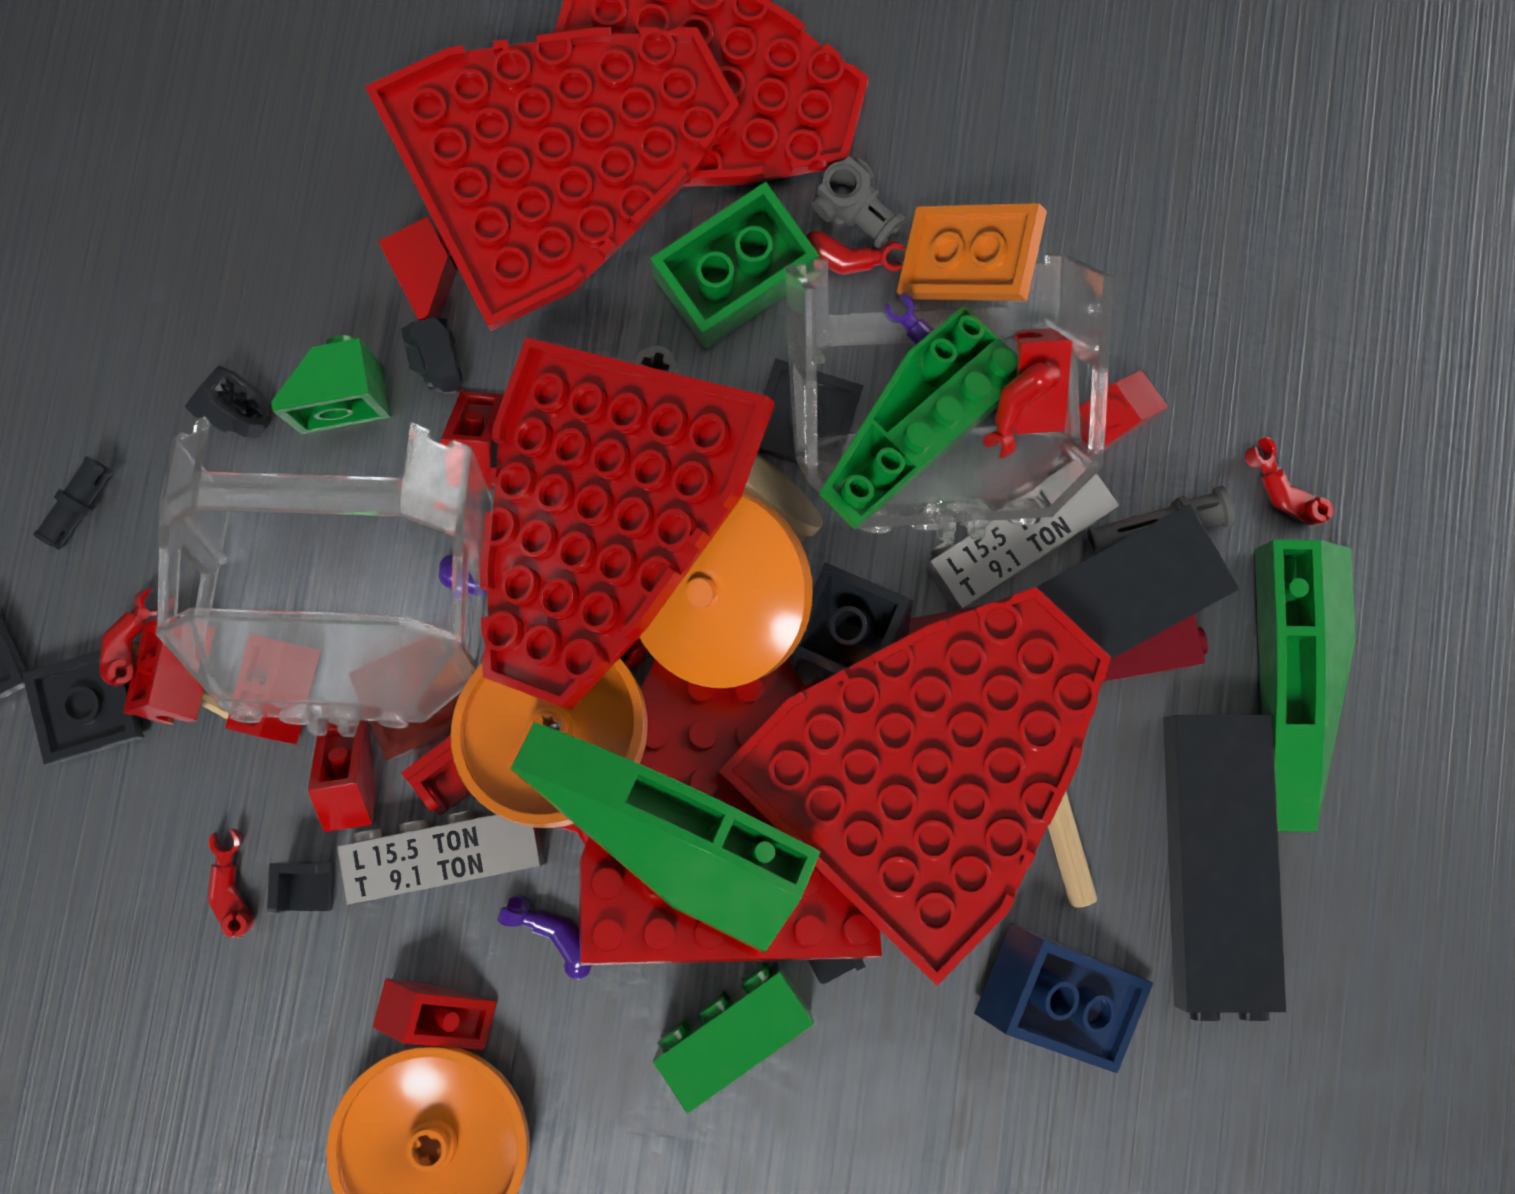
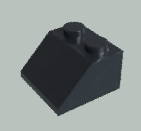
(851, 620)

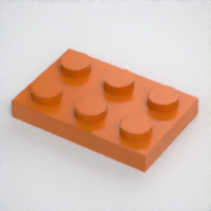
(972, 252)

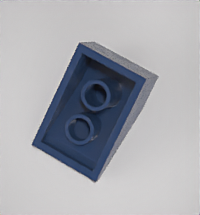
(1062, 999)

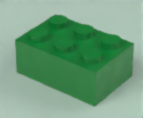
(732, 264)
(731, 1035)

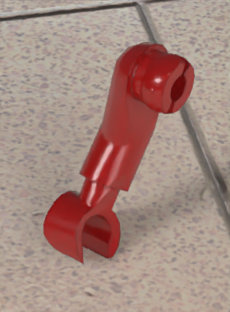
(848, 261)
(1014, 397)
(1284, 496)
(117, 642)
(222, 894)

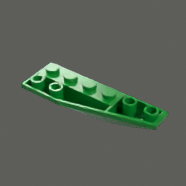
(924, 411)
(1303, 665)
(673, 837)

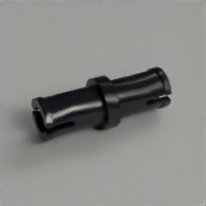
(73, 503)

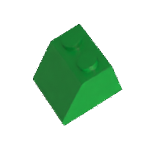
(334, 388)

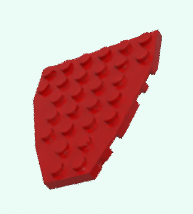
(791, 90)
(552, 150)
(600, 508)
(690, 740)
(933, 769)

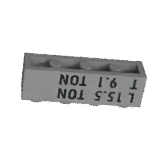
(979, 566)
(436, 855)

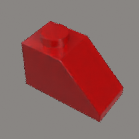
(421, 267)
(1129, 406)
(472, 426)
(343, 779)
(433, 1015)

